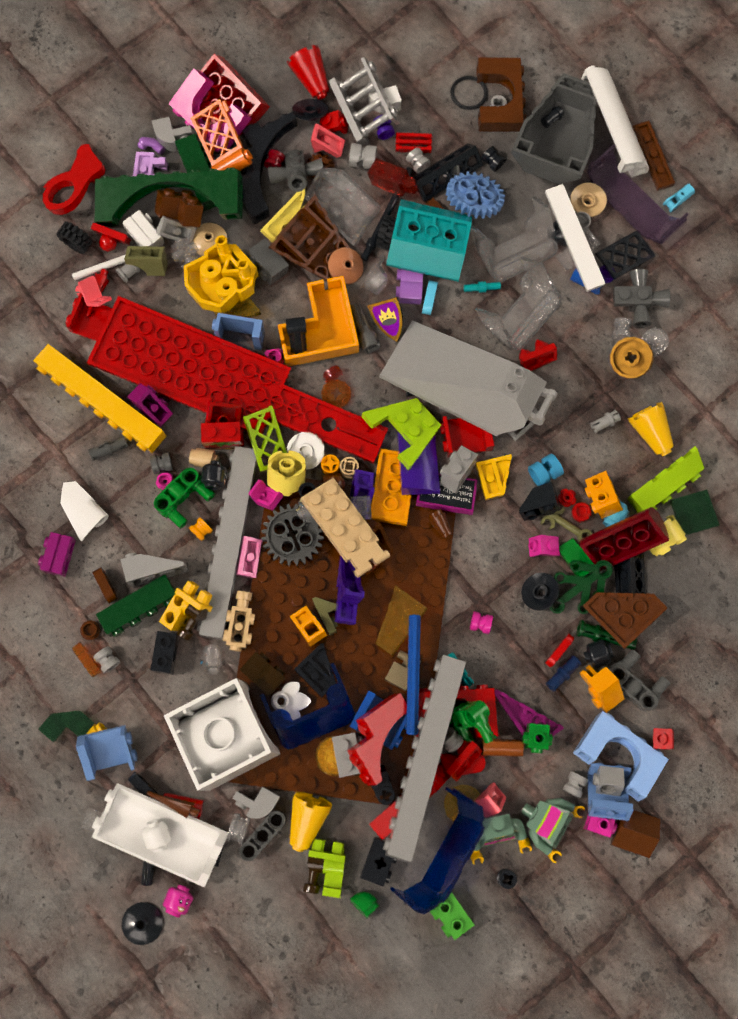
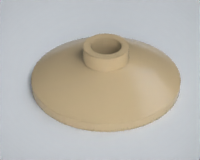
(591, 193)
(204, 230)

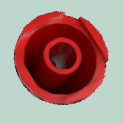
(310, 71)

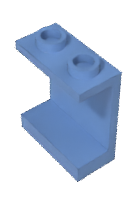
(241, 325)
(105, 750)
(608, 805)

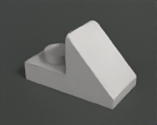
(174, 230)

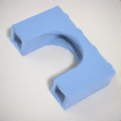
(647, 761)

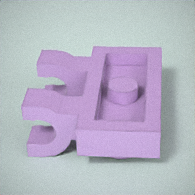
(146, 162)

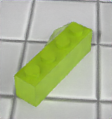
(668, 481)

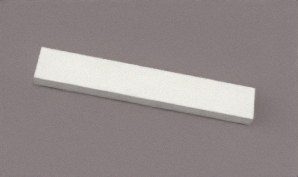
(575, 238)

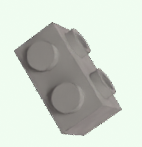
(458, 469)

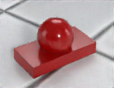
(109, 237)

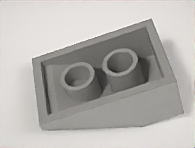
(144, 569)

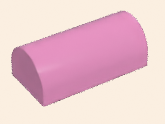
(248, 557)

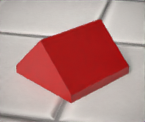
(222, 412)

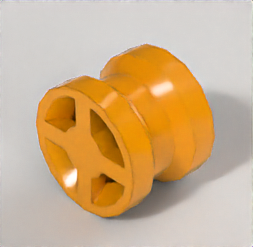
(328, 462)
(200, 529)

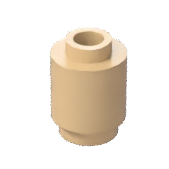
(201, 456)

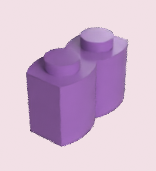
(410, 287)

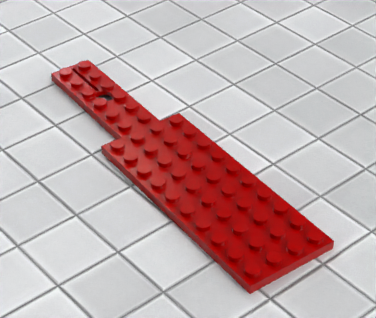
(202, 368)

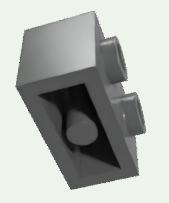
(268, 263)

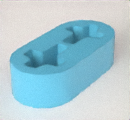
(429, 297)

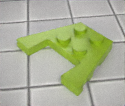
(411, 421)

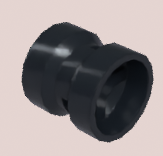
(494, 159)

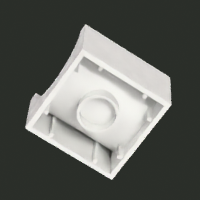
(220, 735)

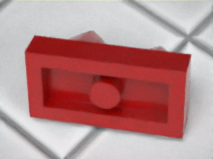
(543, 354)
(459, 765)

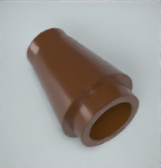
(440, 522)

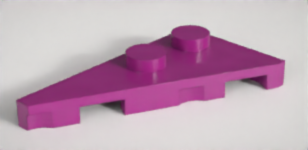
(523, 715)

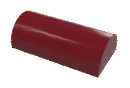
(626, 538)

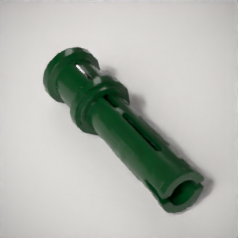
(597, 633)

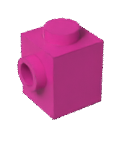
(600, 825)

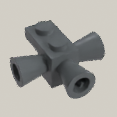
(295, 170)
(640, 297)

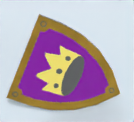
(388, 317)

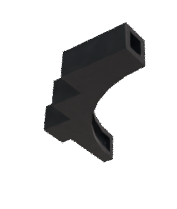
(260, 142)

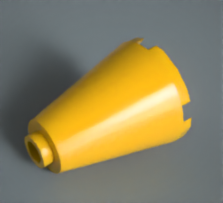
(654, 428)
(307, 819)

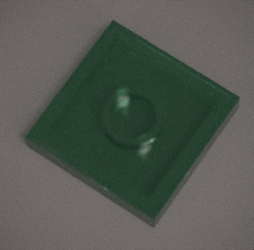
(695, 512)

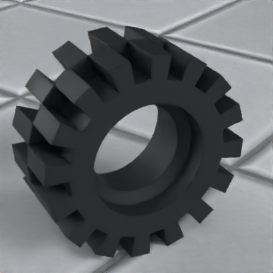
(386, 231)
(74, 237)

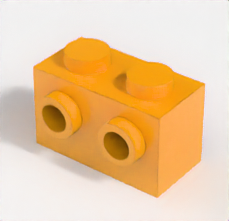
(603, 495)

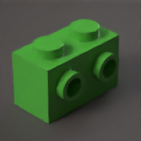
(453, 917)

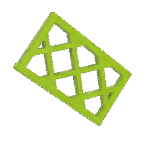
(253, 432)

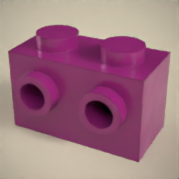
(150, 405)

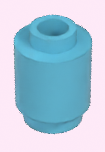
(614, 518)

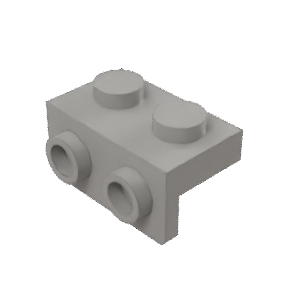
(341, 745)

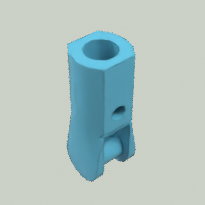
(680, 196)

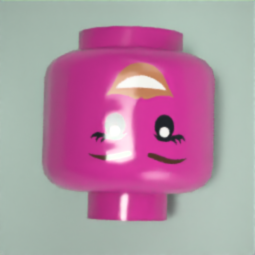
(178, 901)

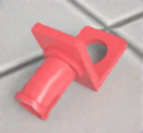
(91, 292)

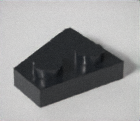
(317, 671)

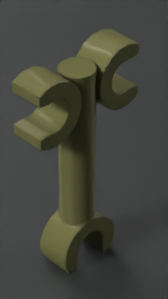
(564, 523)

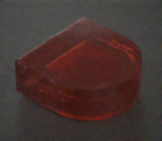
(332, 373)

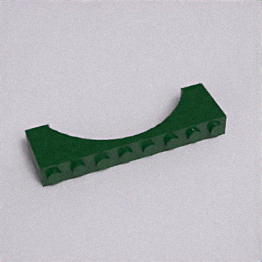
(119, 194)

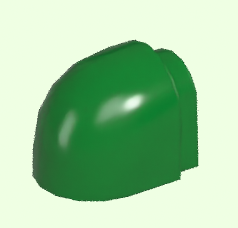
(365, 903)

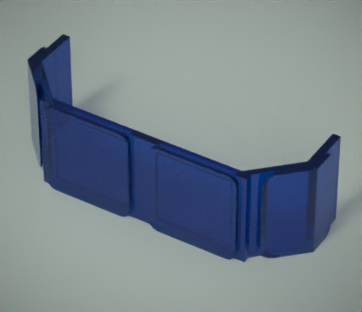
(450, 858)

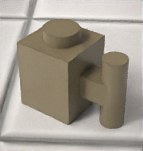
(398, 673)

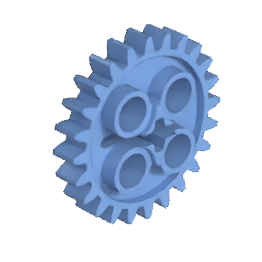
(475, 195)

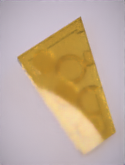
(396, 623)

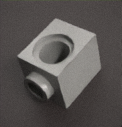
(609, 780)

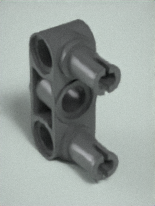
(634, 688)

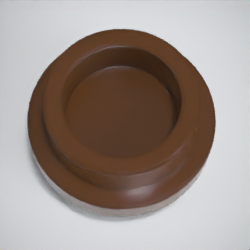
(90, 630)

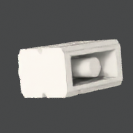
(142, 231)

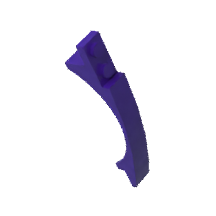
(349, 586)

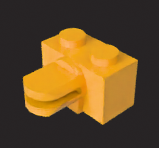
(603, 688)

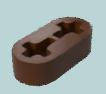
(105, 585)

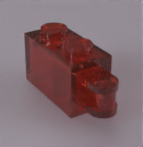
(391, 178)

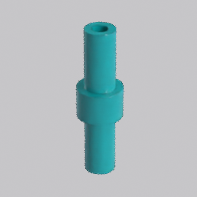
(482, 287)

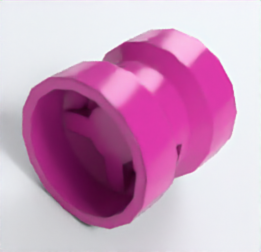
(483, 623)

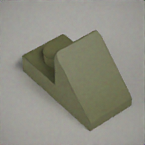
(324, 609)

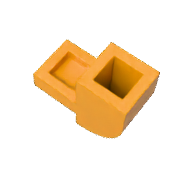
(308, 626)

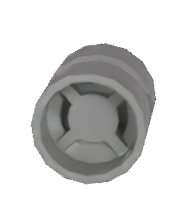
(362, 155)

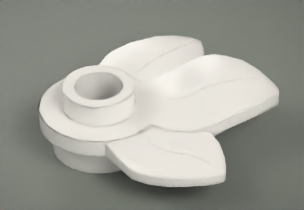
(293, 699)

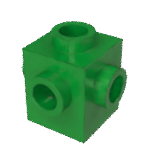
(542, 732)

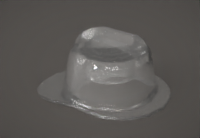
(376, 277)

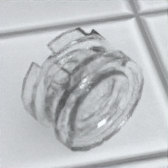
(657, 340)
(238, 829)

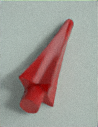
(102, 282)

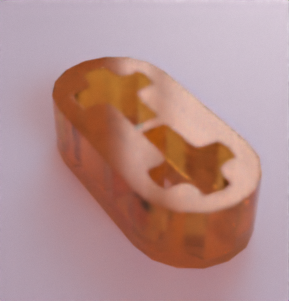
(86, 659)

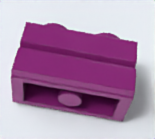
(57, 554)

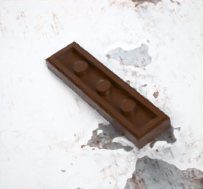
(654, 156)

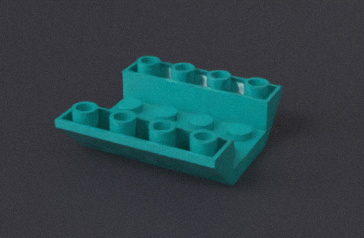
(427, 248)

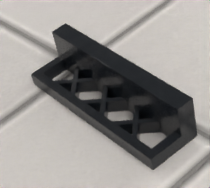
(444, 165)
(627, 575)

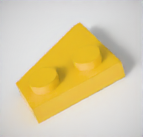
(494, 475)

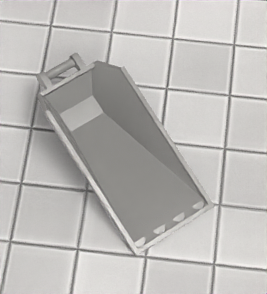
(467, 380)

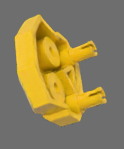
(230, 269)

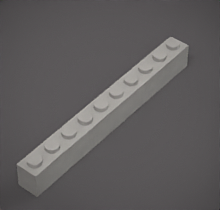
(229, 540)
(425, 759)

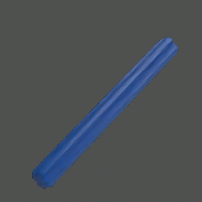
(413, 674)

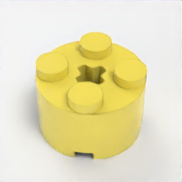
(286, 472)
(675, 533)

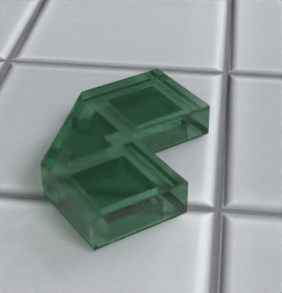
(58, 722)

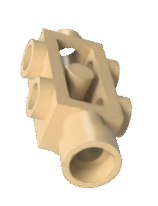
(239, 628)

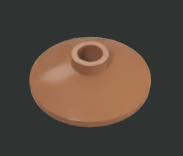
(337, 266)

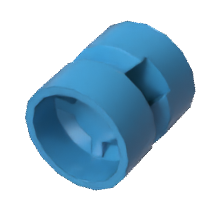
(548, 469)

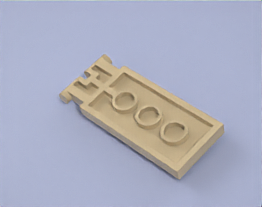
(344, 526)

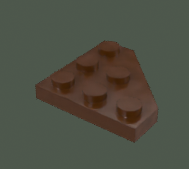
(625, 613)

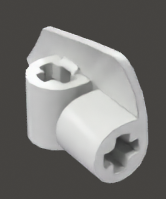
(81, 509)

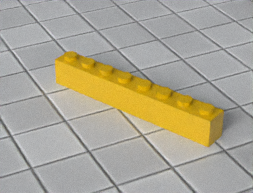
(101, 399)

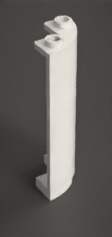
(617, 121)
(192, 845)

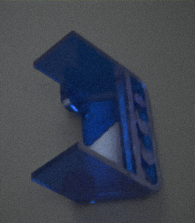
(315, 724)

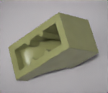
(148, 258)

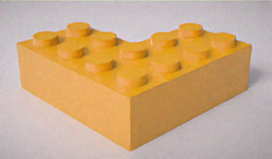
(330, 330)

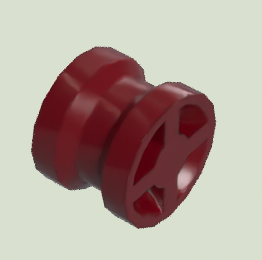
(274, 159)

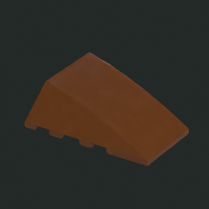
(310, 239)

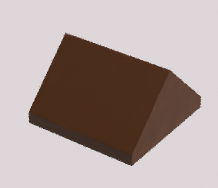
(638, 834)

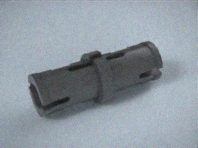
(108, 448)

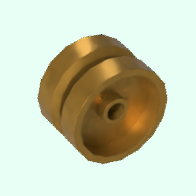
(620, 357)

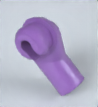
(151, 142)

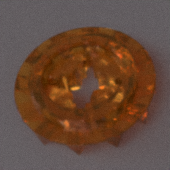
(343, 388)

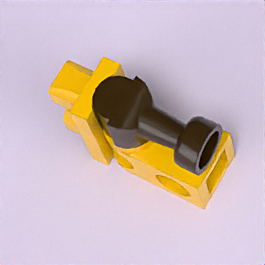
(185, 605)

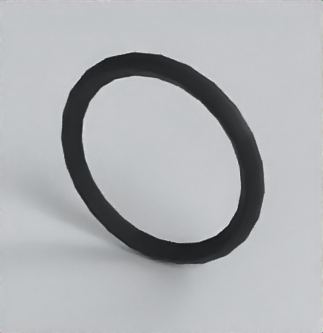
(463, 106)

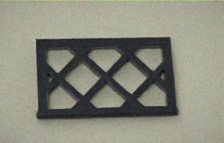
(608, 264)

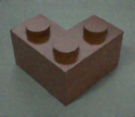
(179, 206)

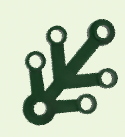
(583, 583)

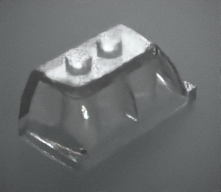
(344, 202)

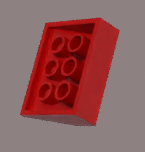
(233, 89)

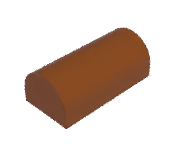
(503, 747)

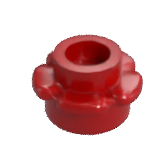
(567, 502)

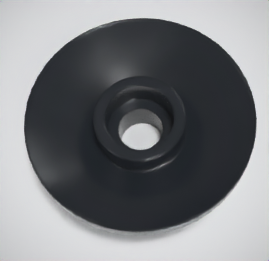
(310, 109)
(532, 588)
(149, 915)

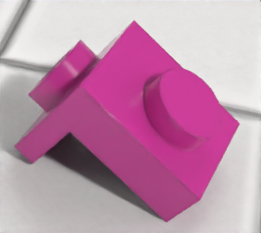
(264, 495)
(544, 546)

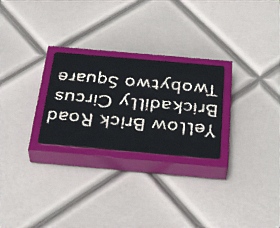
(447, 500)

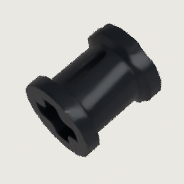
(513, 879)

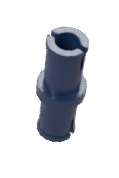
(563, 673)

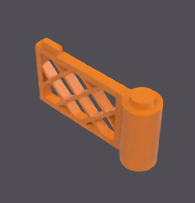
(236, 157)

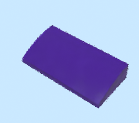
(424, 475)

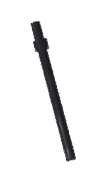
(371, 242)

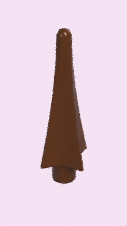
(183, 807)

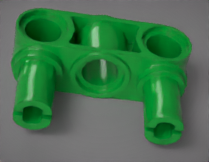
(177, 492)
(469, 715)

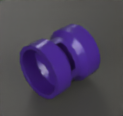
(385, 130)

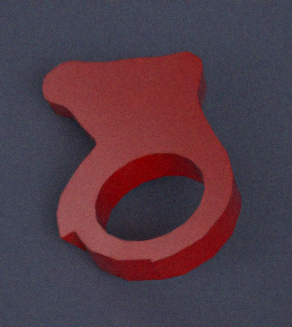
(83, 171)

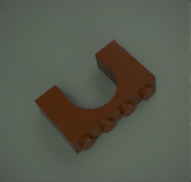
(509, 74)

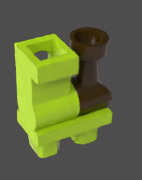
(327, 863)

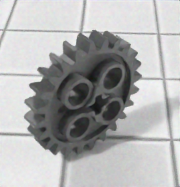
(277, 541)

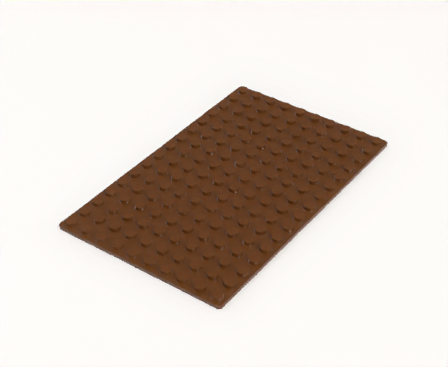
(415, 566)

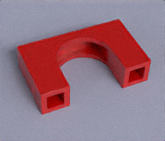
(465, 694)

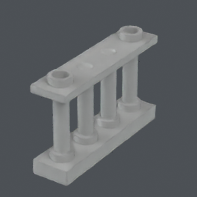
(347, 102)

